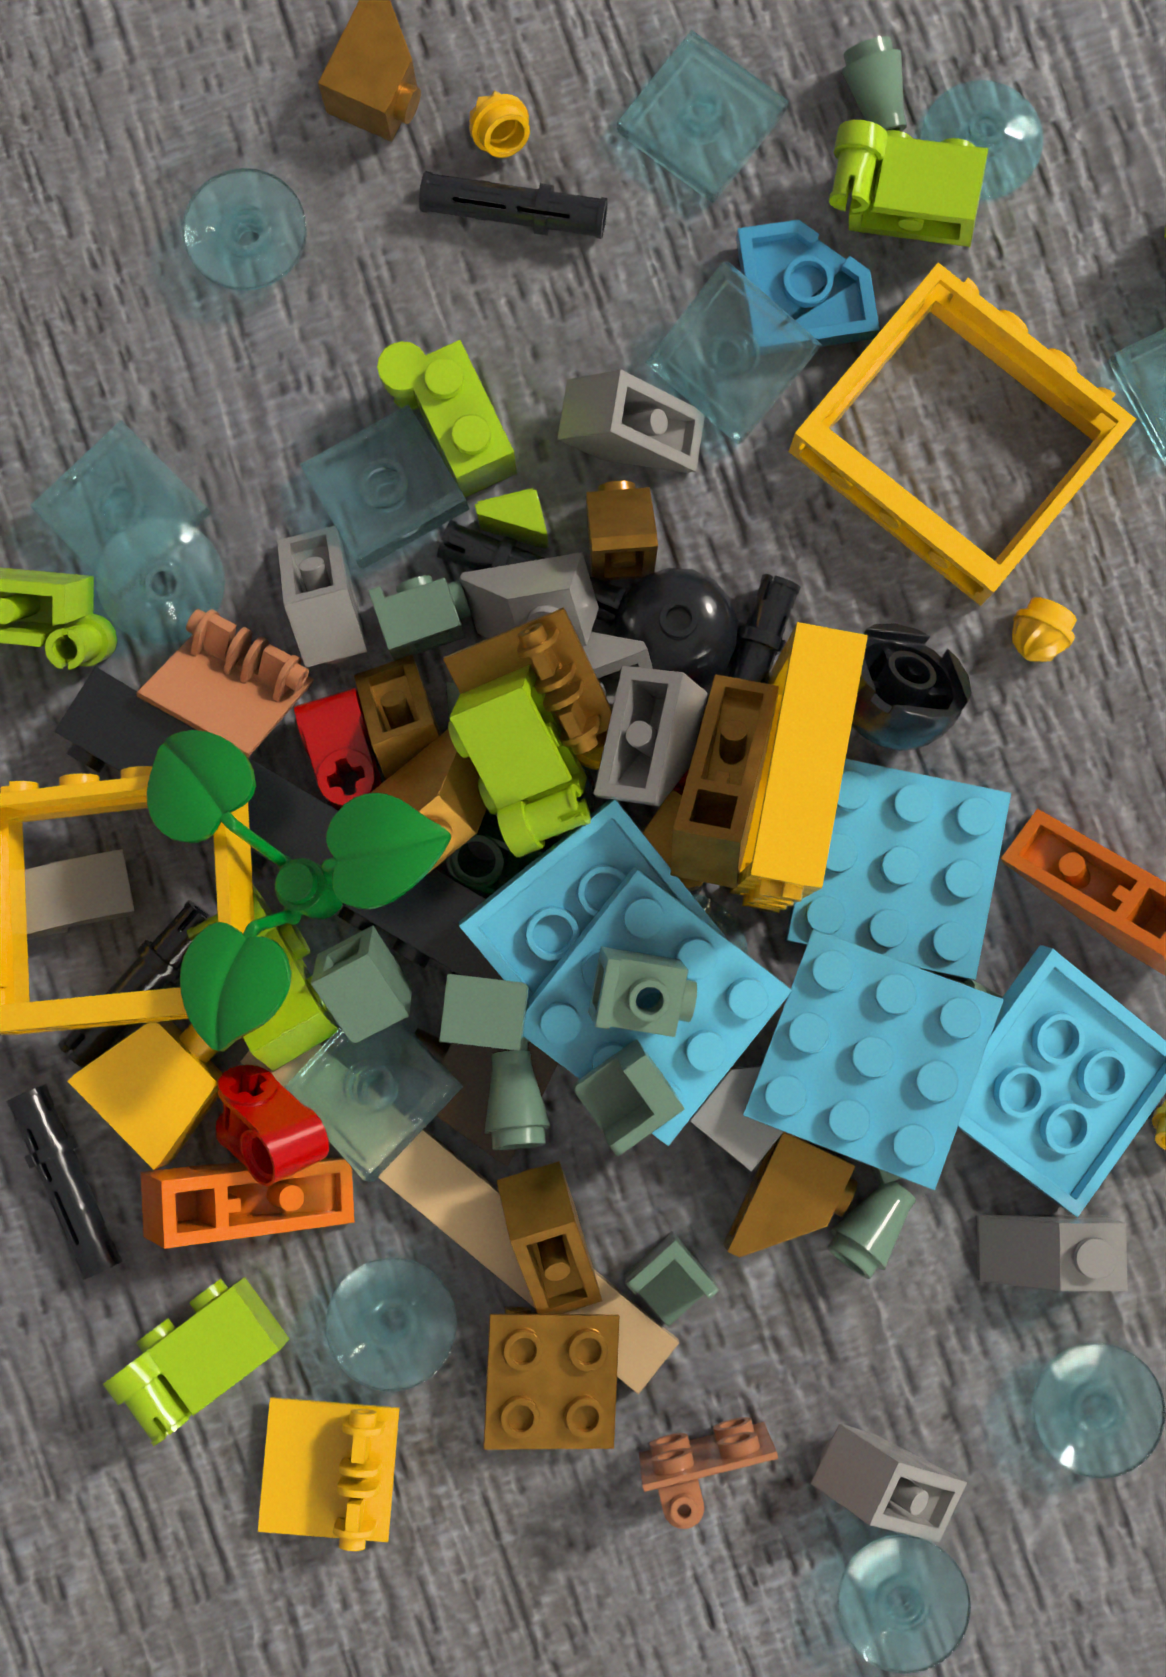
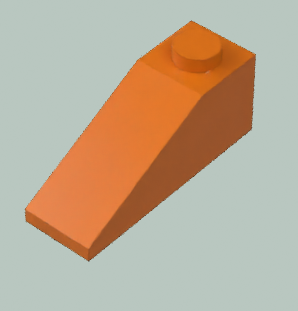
(1094, 886)
(227, 1203)

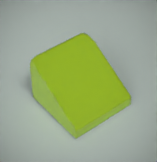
(514, 516)

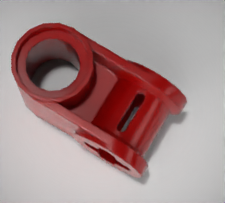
(338, 744)
(267, 1125)

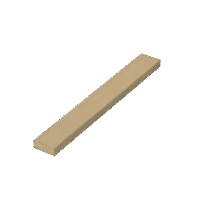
(473, 1216)

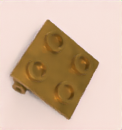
(560, 669)
(551, 1380)

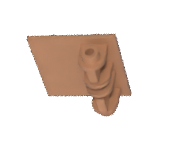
(226, 683)
(678, 1463)

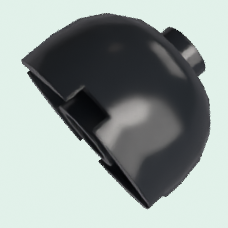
(682, 621)
(907, 689)

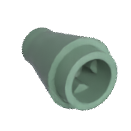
(876, 81)
(515, 1104)
(872, 1229)

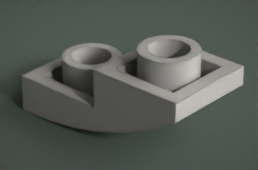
(77, 893)

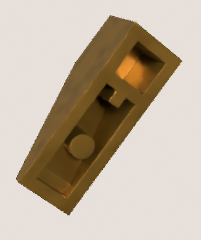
(723, 782)

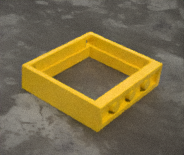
(1007, 343)
(802, 767)
(78, 797)

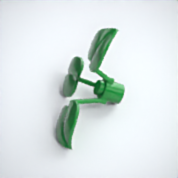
(378, 850)

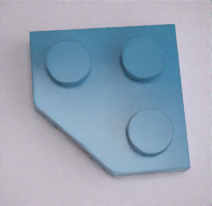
(810, 281)

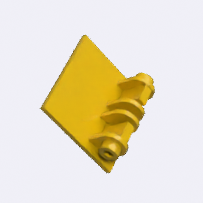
(329, 1470)

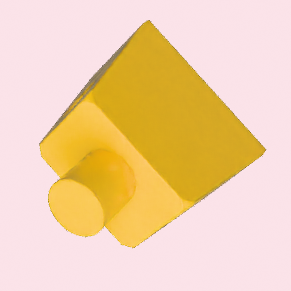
(153, 1088)

